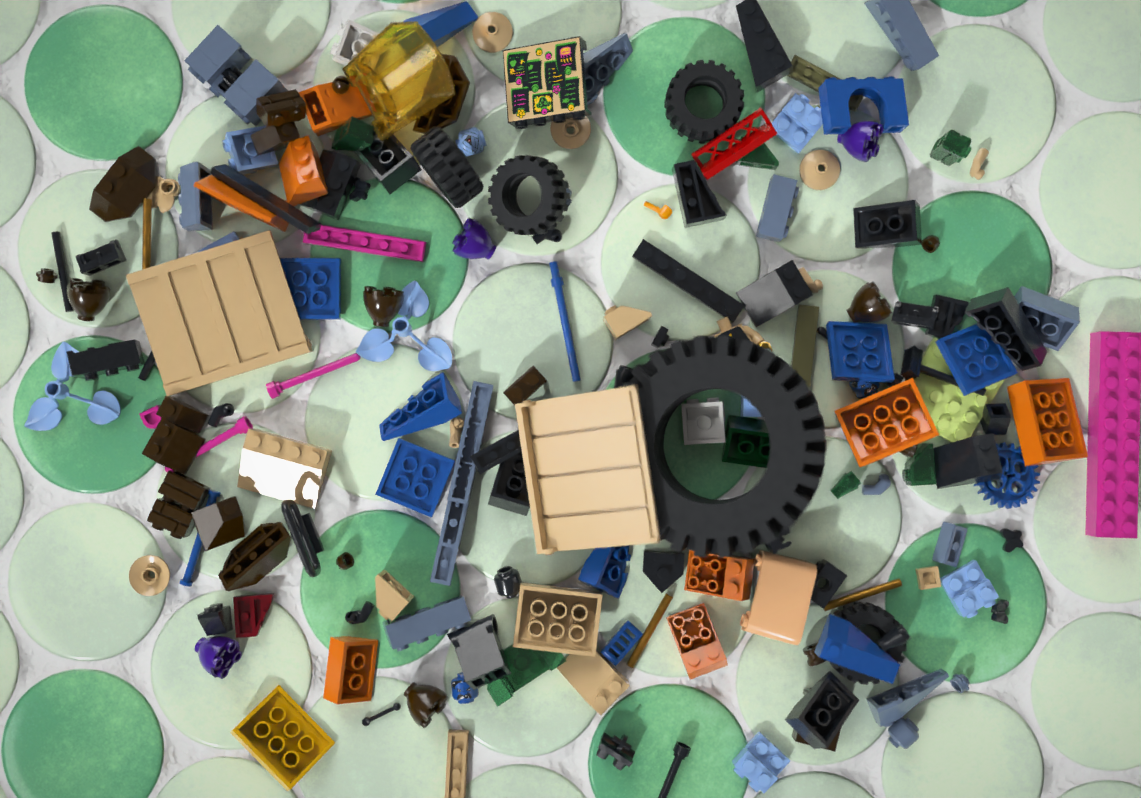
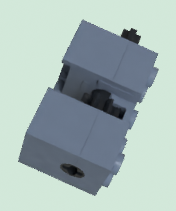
(219, 63)

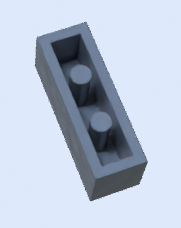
(777, 208)

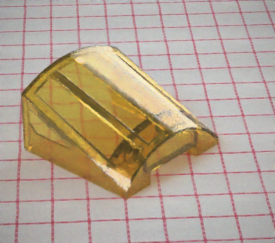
(400, 76)

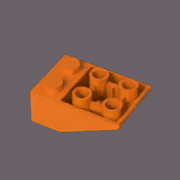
(330, 110)
(720, 576)
(697, 641)

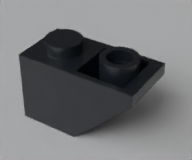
(216, 619)

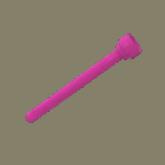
(275, 388)
(241, 426)

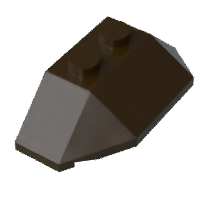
(449, 110)
(124, 186)
(255, 556)

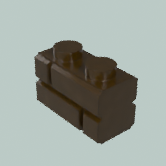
(281, 108)
(525, 386)
(183, 490)
(172, 518)

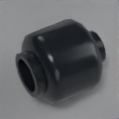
(508, 582)

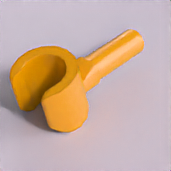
(664, 212)

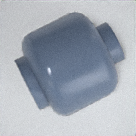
(903, 733)

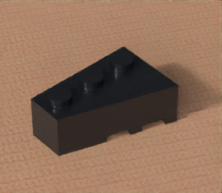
(695, 197)
(106, 360)

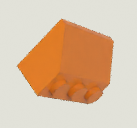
(302, 172)
(350, 669)

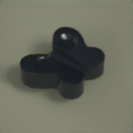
(360, 191)
(1012, 539)
(999, 611)

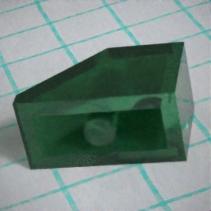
(353, 135)
(759, 158)
(920, 468)

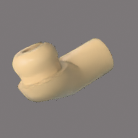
(978, 160)
(813, 286)
(455, 431)

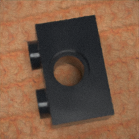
(834, 579)

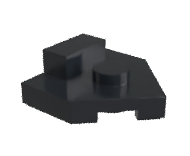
(663, 568)

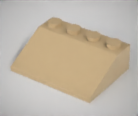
(283, 467)
(557, 619)

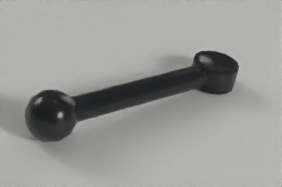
(366, 721)

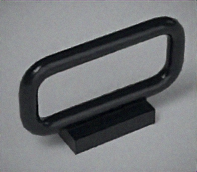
(304, 536)

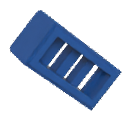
(610, 644)

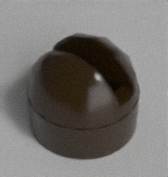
(342, 86)
(933, 245)
(345, 565)

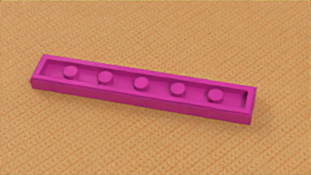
(367, 243)

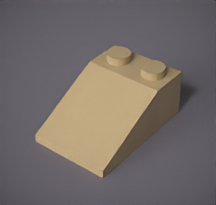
(594, 679)

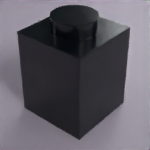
(995, 419)

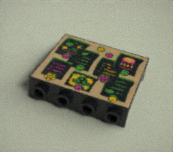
(545, 82)

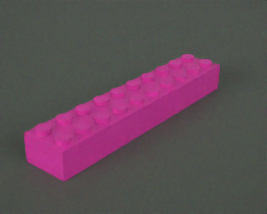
(1113, 434)

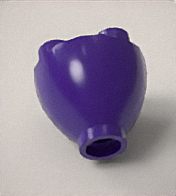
(862, 140)
(473, 241)
(218, 654)

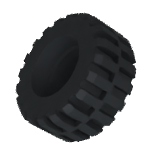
(703, 75)
(447, 167)
(505, 195)
(881, 619)

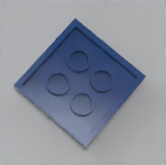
(315, 286)
(860, 352)
(975, 359)
(415, 477)

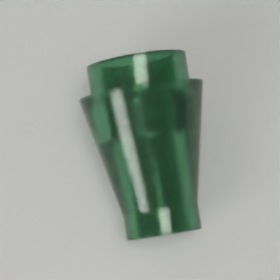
(845, 485)

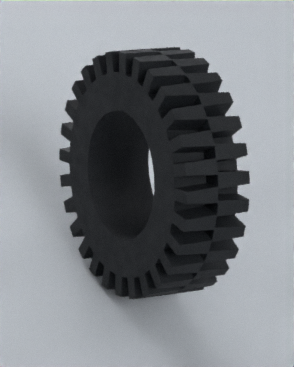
(793, 429)

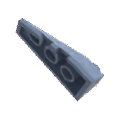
(602, 62)
(896, 702)

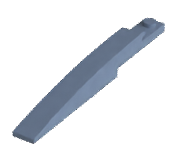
(461, 484)

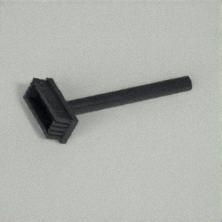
(912, 368)

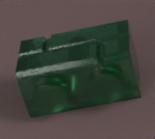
(951, 148)

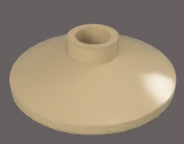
(493, 41)
(574, 140)
(812, 176)
(141, 580)

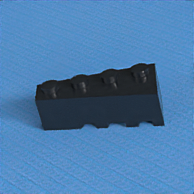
(764, 50)
(1008, 326)

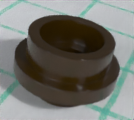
(46, 275)

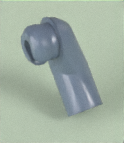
(877, 489)

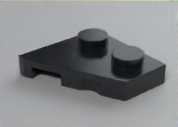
(949, 315)

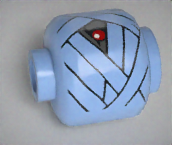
(471, 141)

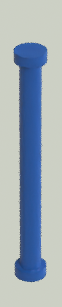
(186, 581)

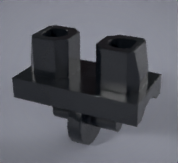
(616, 748)

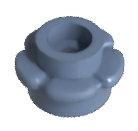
(960, 683)

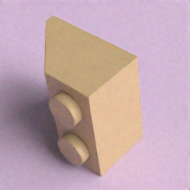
(624, 319)
(390, 595)

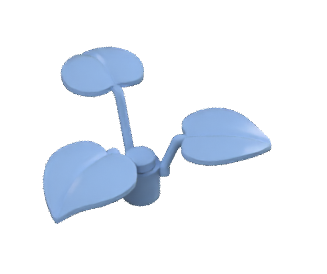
(378, 347)
(44, 411)

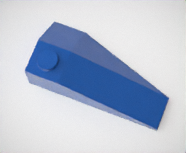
(446, 22)
(429, 408)
(606, 569)
(852, 649)

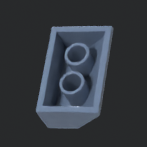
(194, 203)
(1049, 317)

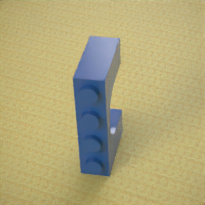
(886, 94)

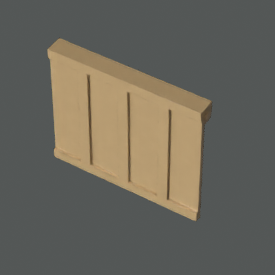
(218, 313)
(587, 471)

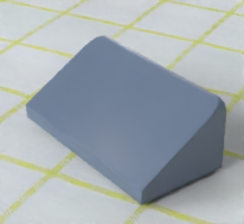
(949, 544)

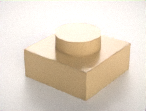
(928, 577)

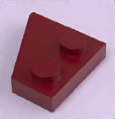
(250, 613)

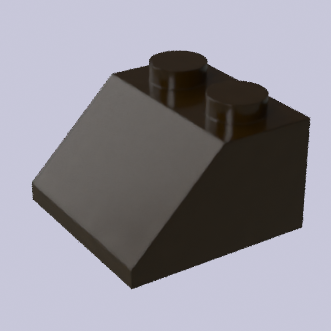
(173, 446)

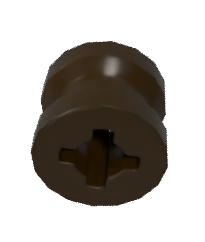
(813, 659)

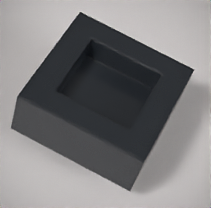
(660, 338)

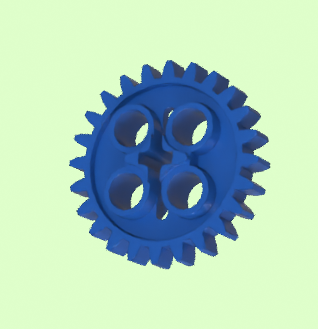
(1023, 480)

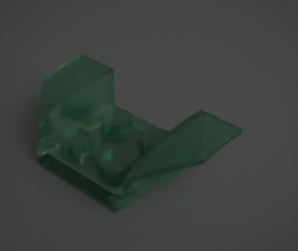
(524, 667)

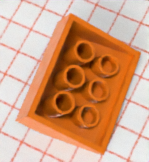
(226, 194)
(1047, 421)
(886, 423)

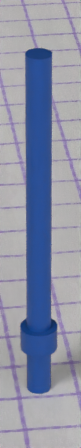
(557, 283)

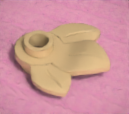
(161, 196)

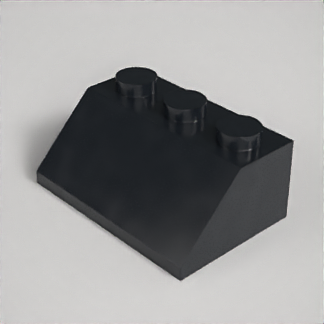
(339, 175)

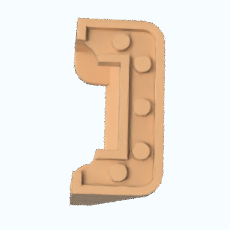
(780, 597)

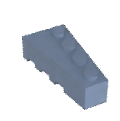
(904, 31)
(427, 623)

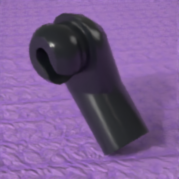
(553, 235)
(219, 412)
(360, 616)

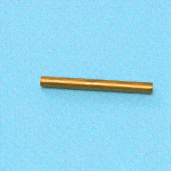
(147, 219)
(863, 594)
(649, 630)

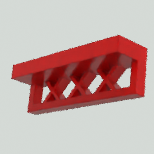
(739, 148)

